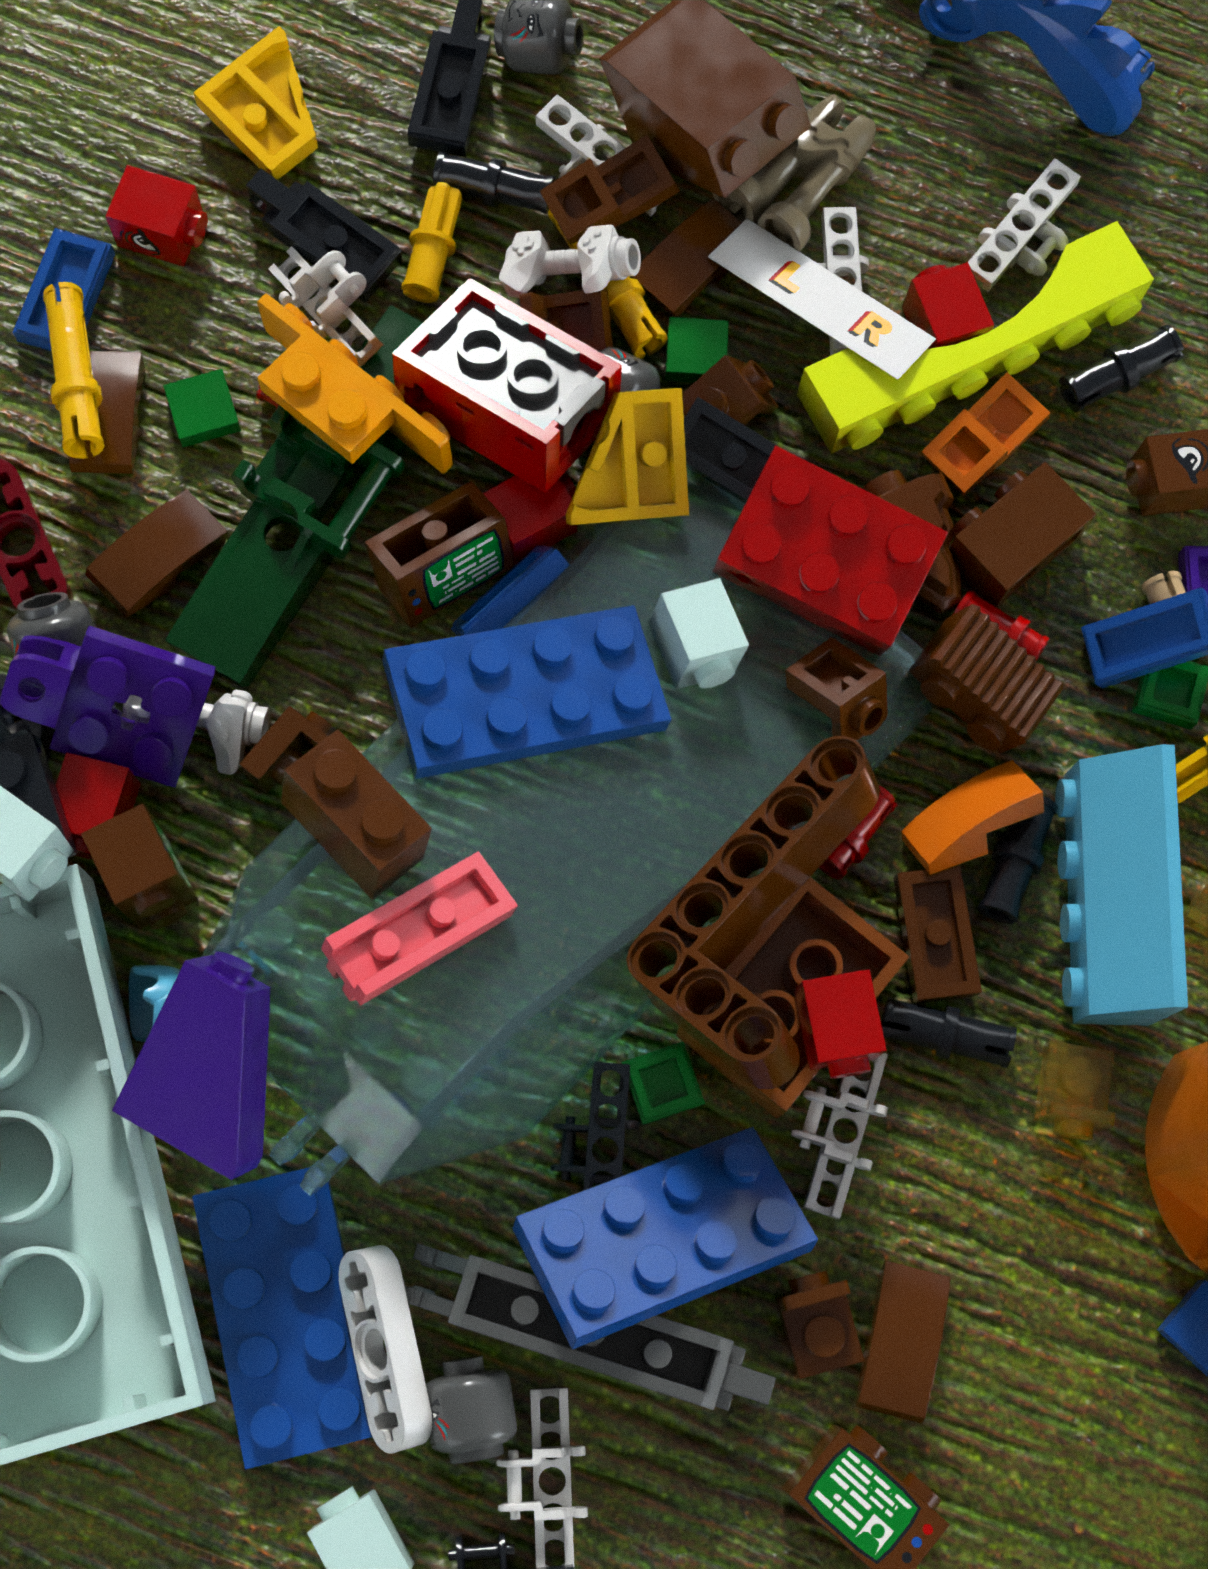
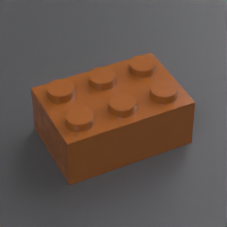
(803, 941)

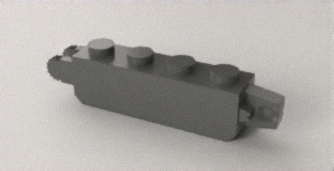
(647, 1354)

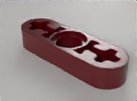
(26, 516)

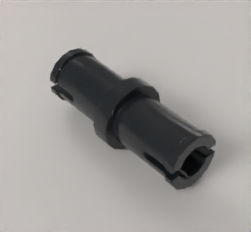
(492, 181)
(1121, 368)
(1016, 862)
(948, 1032)

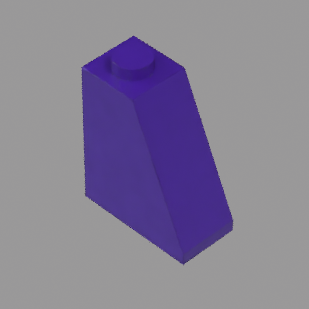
(206, 1066)

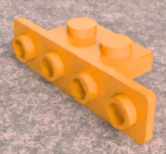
(337, 398)

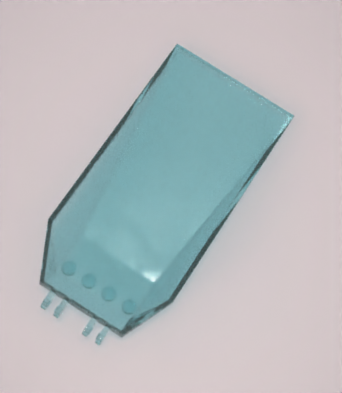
(580, 842)

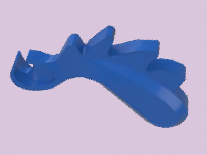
(1087, 62)

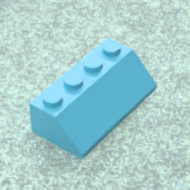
(1122, 888)

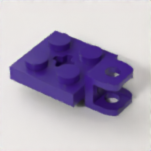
(78, 692)

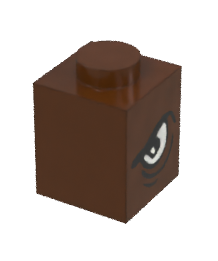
(1170, 473)

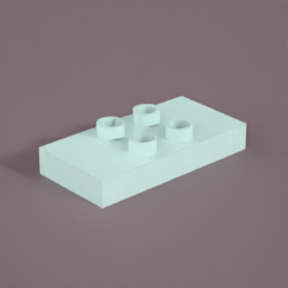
(89, 1247)

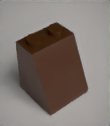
(704, 95)

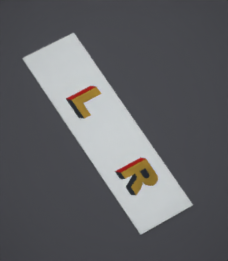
(822, 298)

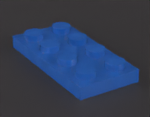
(524, 691)
(662, 1236)
(281, 1316)

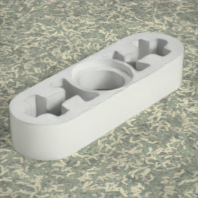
(394, 1383)

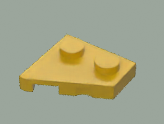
(262, 106)
(635, 461)

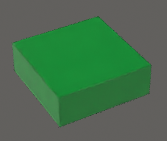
(694, 347)
(202, 408)
(1173, 694)
(663, 1084)

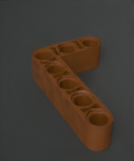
(747, 907)

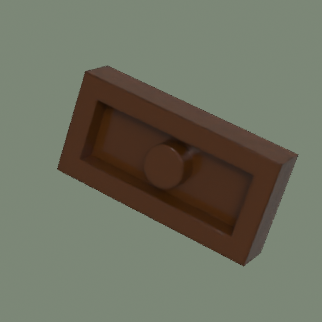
(937, 935)

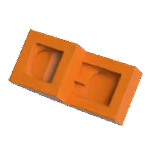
(986, 434)
(957, 823)

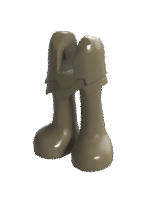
(820, 156)

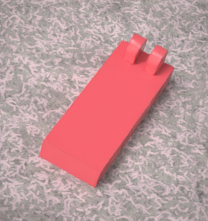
(417, 928)

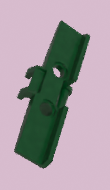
(259, 590)

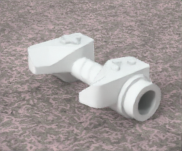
(598, 257)
(230, 724)

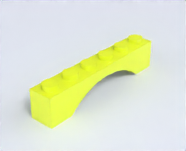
(1092, 284)

